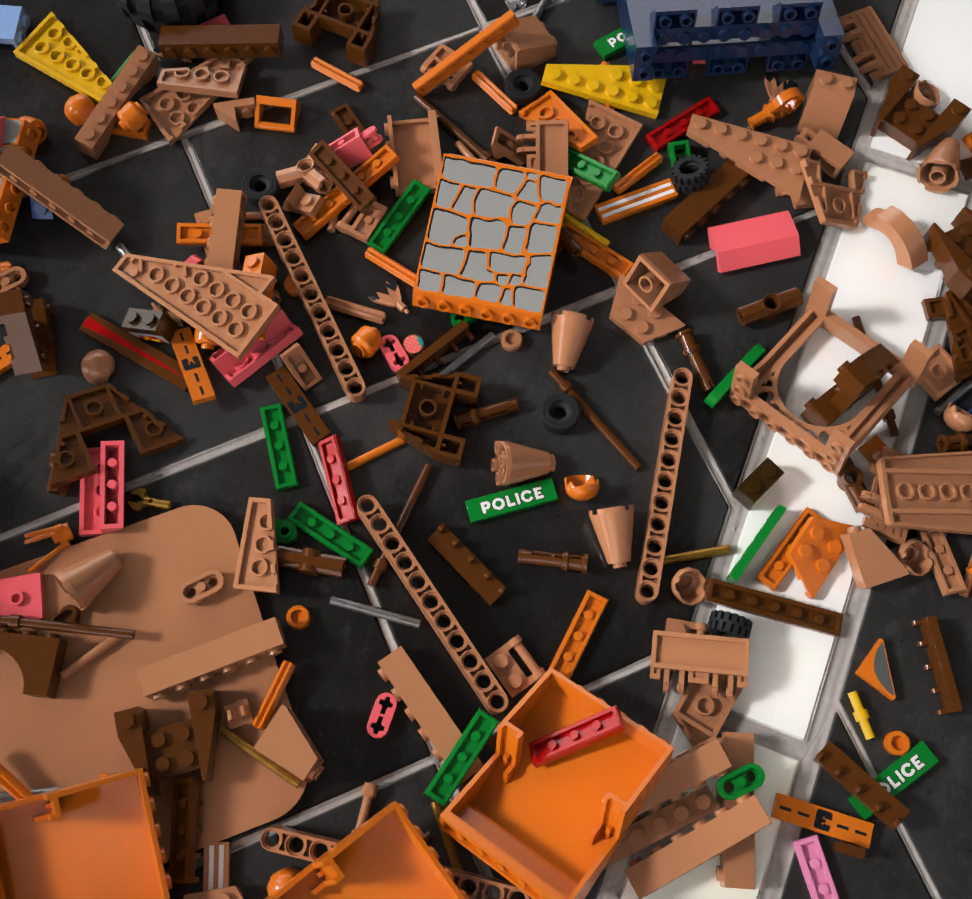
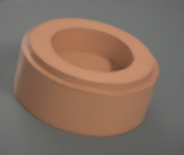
(511, 340)

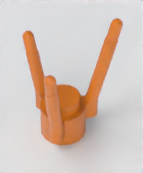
(60, 534)

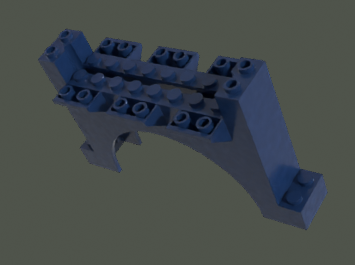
(725, 33)

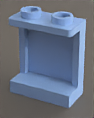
(13, 25)

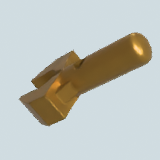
(147, 501)

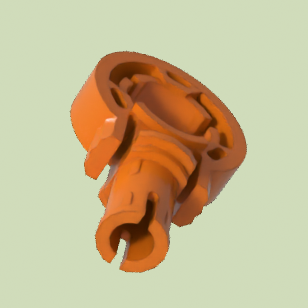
(778, 107)

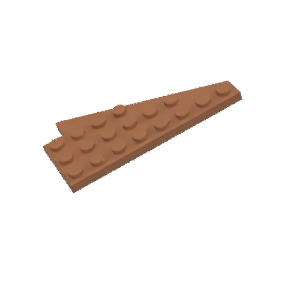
(216, 301)

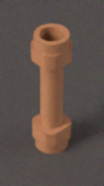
(369, 791)

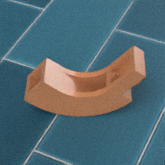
(902, 233)

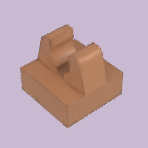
(239, 714)

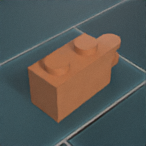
(826, 149)

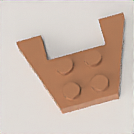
(833, 203)

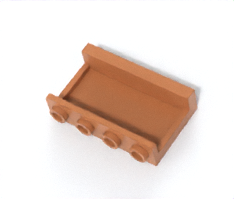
(418, 149)

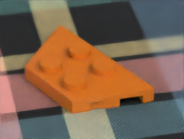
(816, 552)

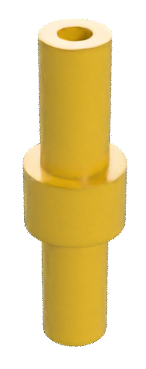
(861, 715)

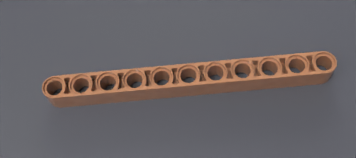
(312, 307)
(661, 493)
(431, 614)
(310, 853)

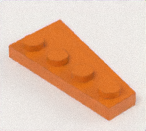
(553, 108)

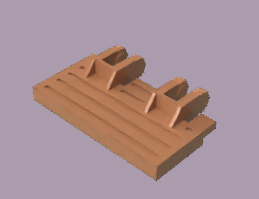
(871, 44)
(551, 146)
(877, 523)
(700, 657)

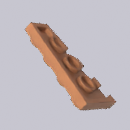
(204, 81)
(258, 549)

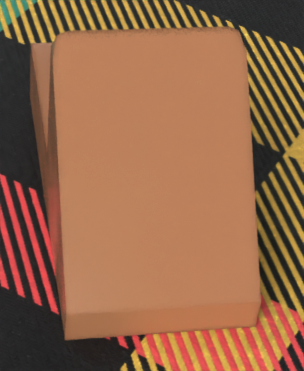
(233, 110)
(505, 145)
(302, 202)
(300, 367)

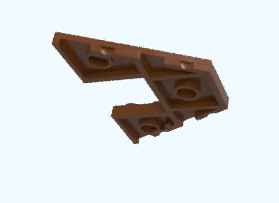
(959, 327)
(97, 410)

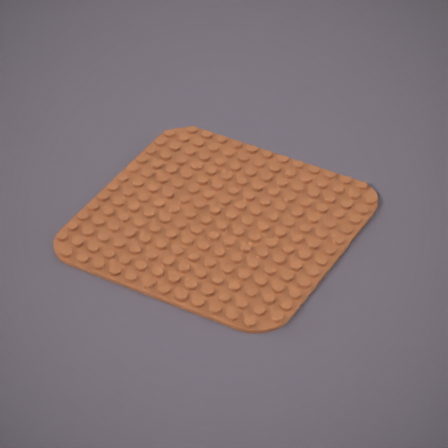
(76, 733)

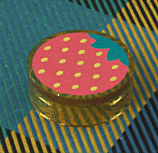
(413, 345)

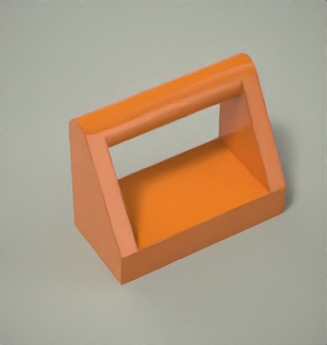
(262, 101)

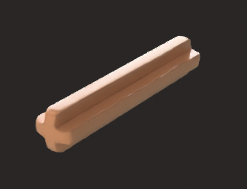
(355, 310)

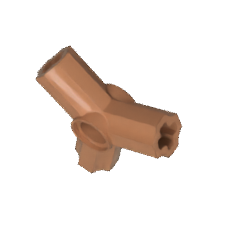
(305, 172)

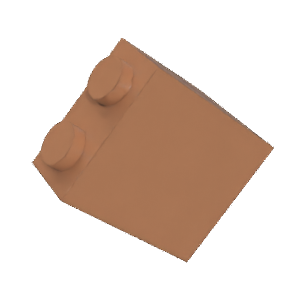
(527, 44)
(827, 102)
(655, 280)
(290, 746)

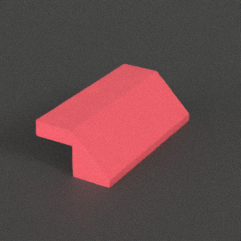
(754, 241)
(278, 336)
(103, 493)

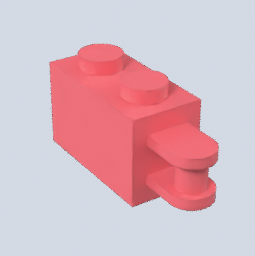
(354, 147)

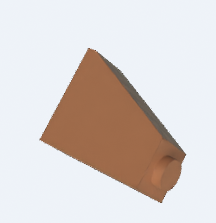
(870, 558)

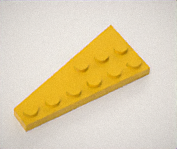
(63, 58)
(607, 86)

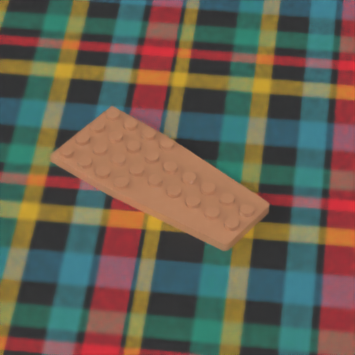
(927, 491)

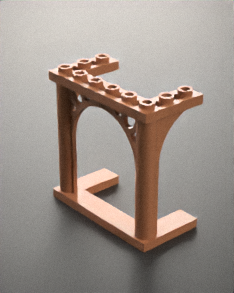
(841, 443)

